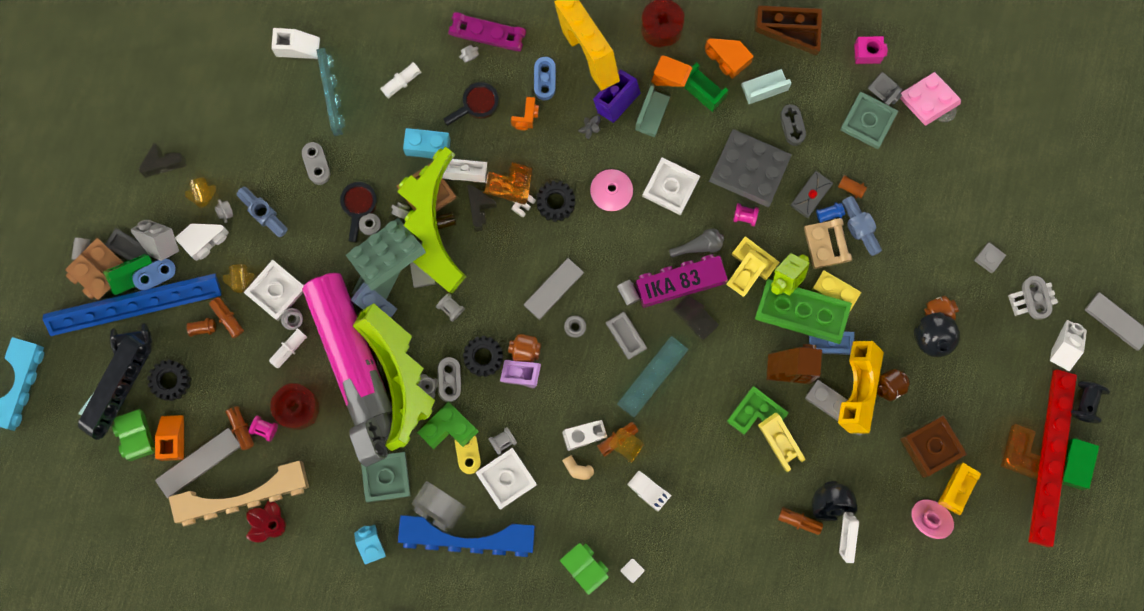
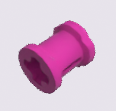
(746, 214)
(263, 428)

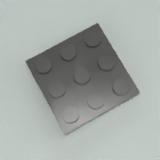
(750, 168)

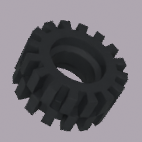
(555, 188)
(473, 347)
(157, 374)

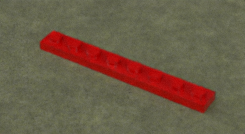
(1052, 458)

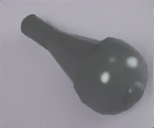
(709, 241)

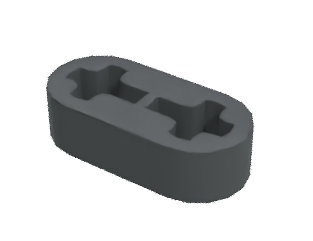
(797, 123)

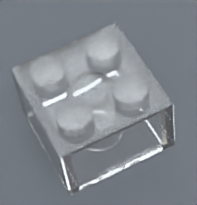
(438, 505)

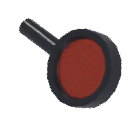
(479, 101)
(357, 201)

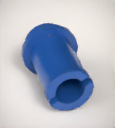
(831, 212)

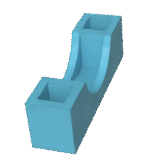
(24, 360)

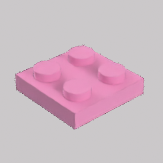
(930, 98)

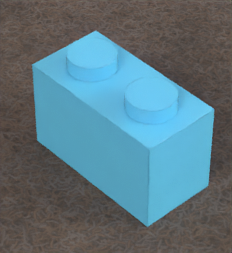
(424, 142)

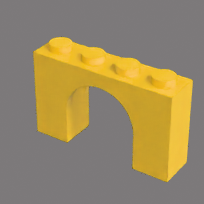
(581, 29)

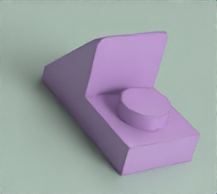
(520, 373)

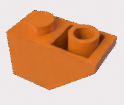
(730, 55)
(170, 438)

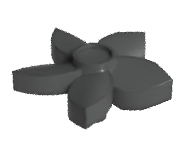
(591, 126)

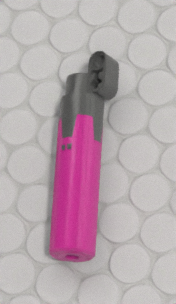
(351, 365)

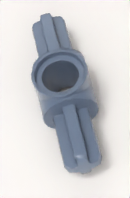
(254, 204)
(861, 226)

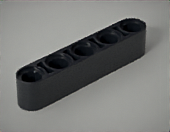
(114, 386)

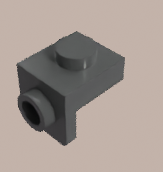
(885, 89)

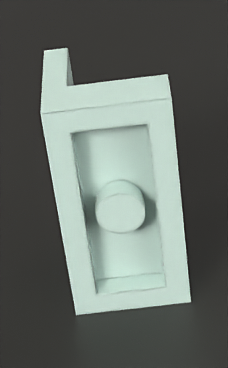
(765, 86)

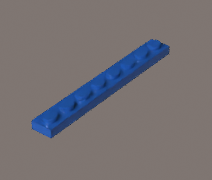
(132, 304)

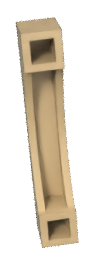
(289, 479)

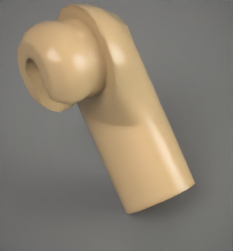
(578, 471)

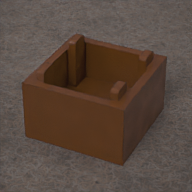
(933, 446)

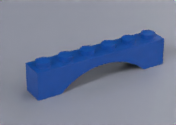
(420, 531)

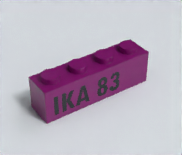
(681, 281)

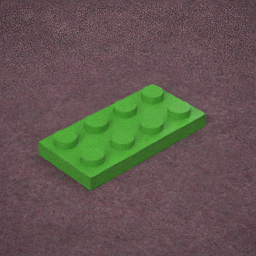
(805, 313)

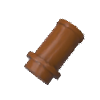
(852, 187)
(201, 327)

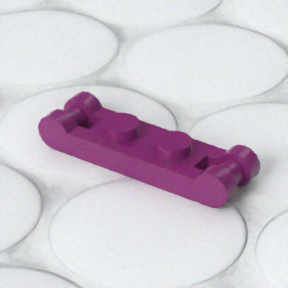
(487, 32)

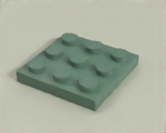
(385, 253)

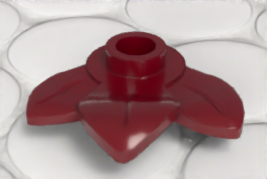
(262, 521)

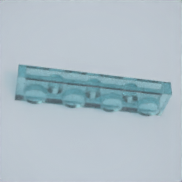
(329, 82)
(652, 377)

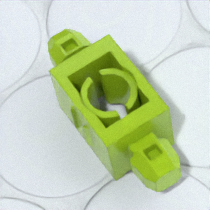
(790, 274)

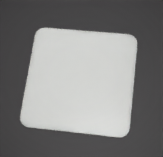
(632, 570)

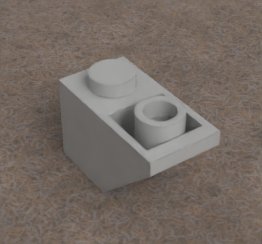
(155, 239)

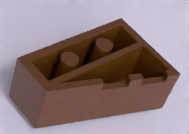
(791, 26)
(795, 365)

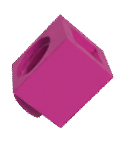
(862, 55)

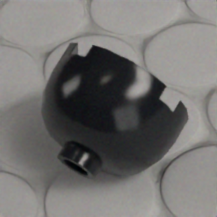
(937, 335)
(833, 501)

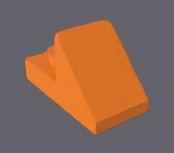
(671, 72)

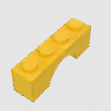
(866, 366)

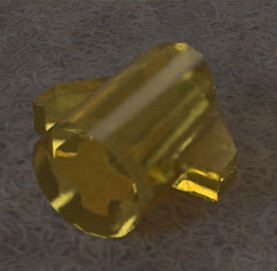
(200, 192)
(238, 278)

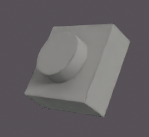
(990, 257)

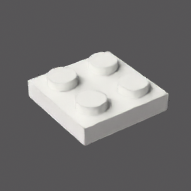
(671, 186)
(274, 290)
(506, 478)

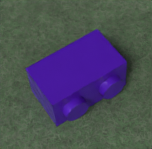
(618, 97)

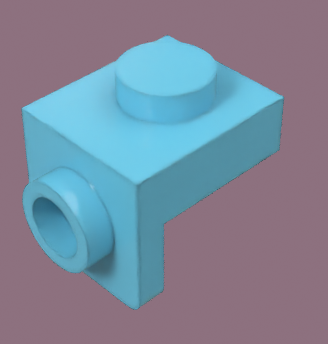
(369, 544)

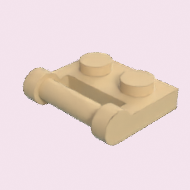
(820, 244)

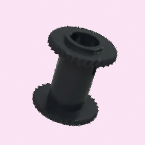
(144, 334)
(1090, 400)

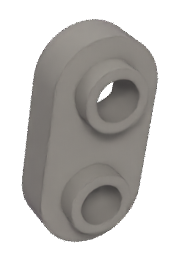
(316, 162)
(1039, 297)
(449, 380)

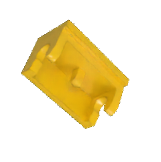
(959, 488)

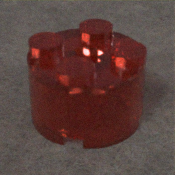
(667, 33)
(286, 398)

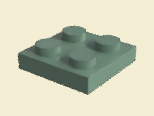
(869, 120)
(386, 478)

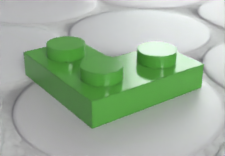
(754, 406)
(445, 422)

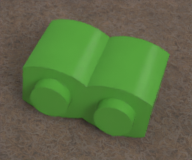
(133, 435)
(585, 568)

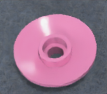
(611, 200)
(932, 519)

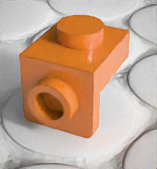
(531, 112)

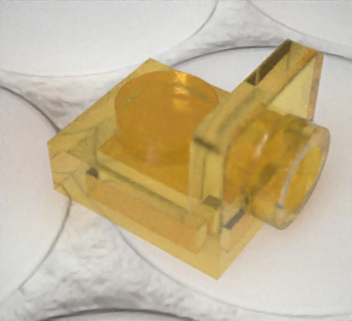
(626, 444)

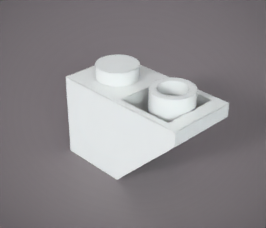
(294, 43)
(200, 238)
(1069, 345)

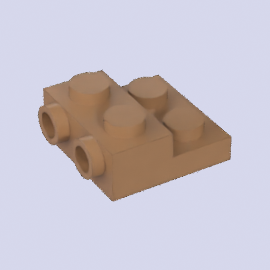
(89, 269)

